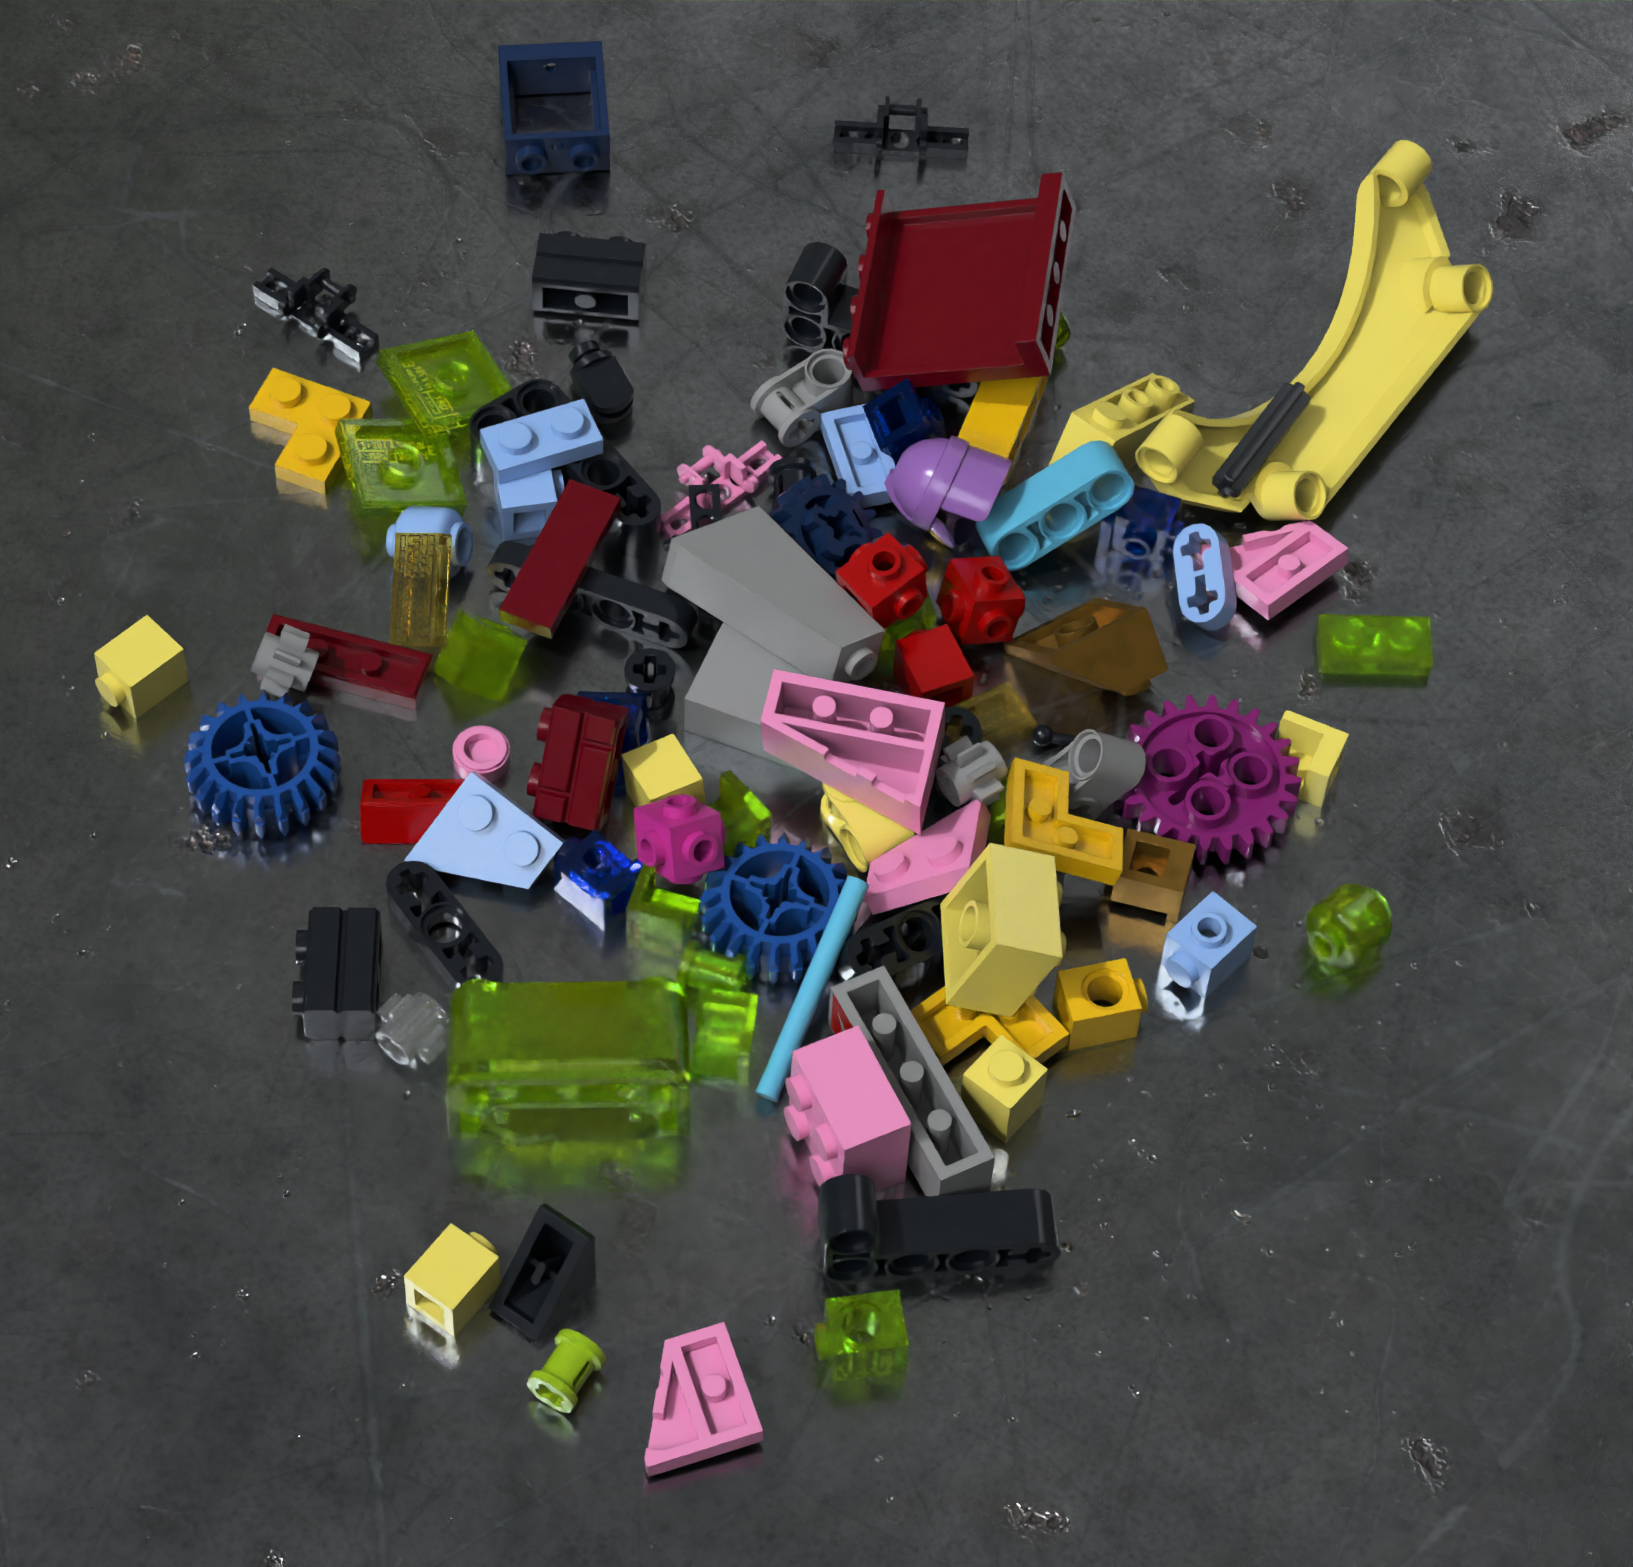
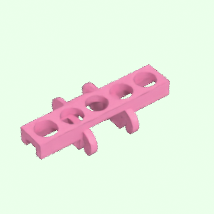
(728, 468)

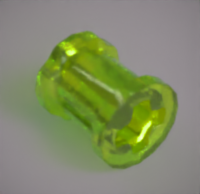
(710, 969)

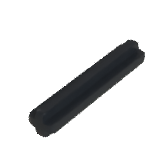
(1261, 440)

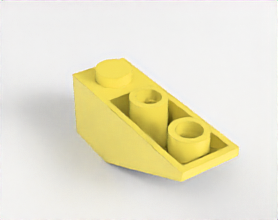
(1123, 417)

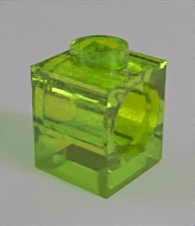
(874, 1313)

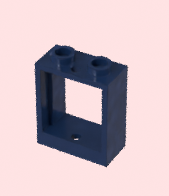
(577, 69)

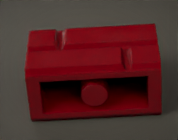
(578, 761)

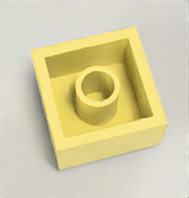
(1001, 930)

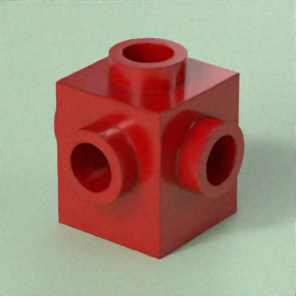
(885, 579)
(980, 600)

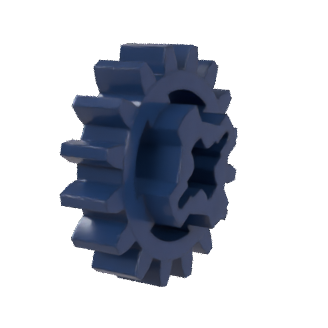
(830, 528)

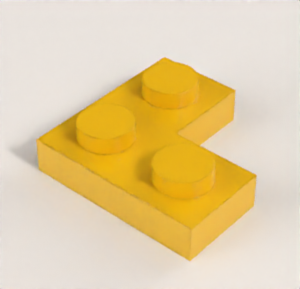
(310, 415)
(1041, 824)
(957, 1028)

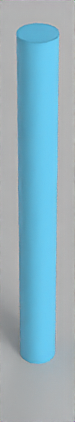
(812, 988)

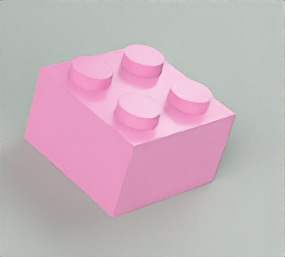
(847, 1111)

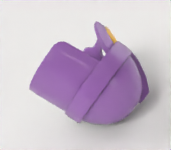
(947, 477)

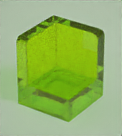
(480, 655)
(741, 813)
(659, 918)
(724, 1036)

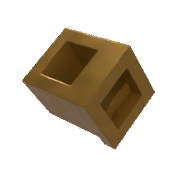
(1154, 873)

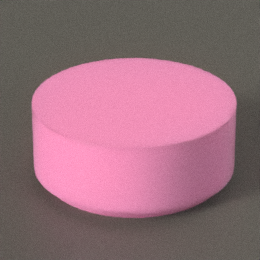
(483, 751)

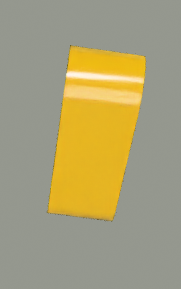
(1002, 415)

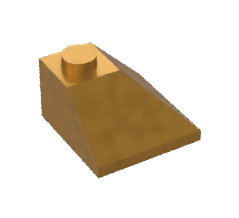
(1097, 644)

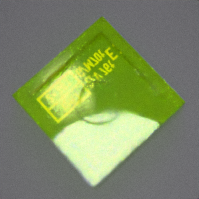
(443, 380)
(397, 468)

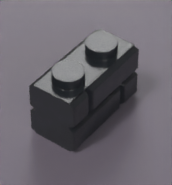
(589, 275)
(340, 973)

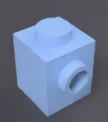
(527, 503)
(1208, 945)

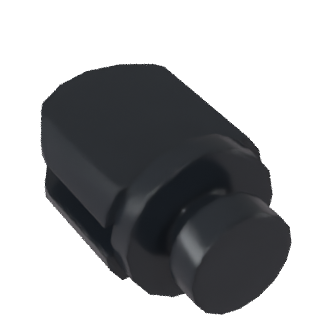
(601, 382)

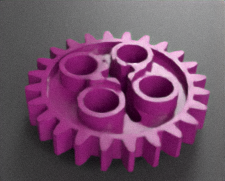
(1240, 810)

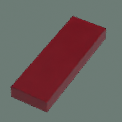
(560, 559)
(363, 664)

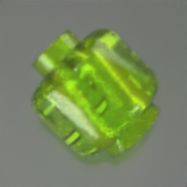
(1351, 924)

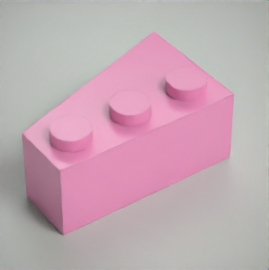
(858, 741)

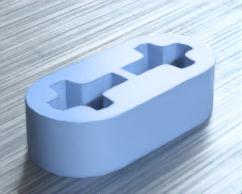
(1194, 579)

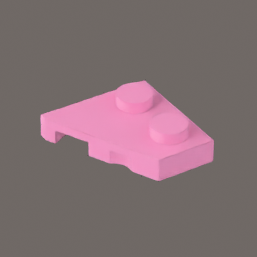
(1282, 565)
(930, 861)
(700, 1402)

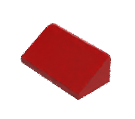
(402, 808)

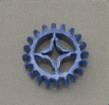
(235, 784)
(758, 885)

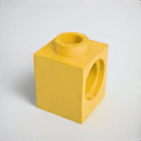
(1095, 1024)

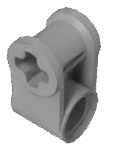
(801, 393)
(1099, 770)

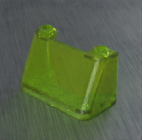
(568, 1050)

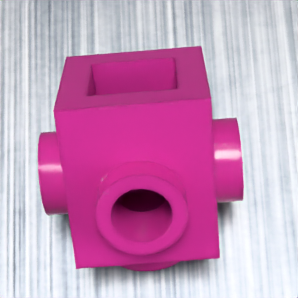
(680, 838)

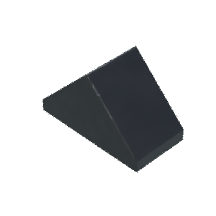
(546, 1273)

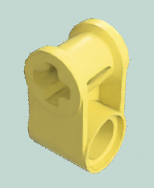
(859, 828)

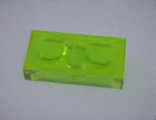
(1374, 644)

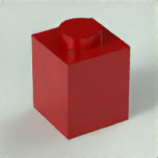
(933, 666)

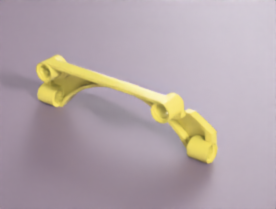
(1386, 339)

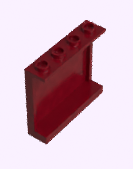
(961, 290)

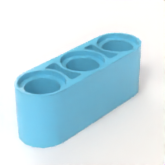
(1056, 504)

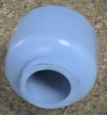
(435, 520)

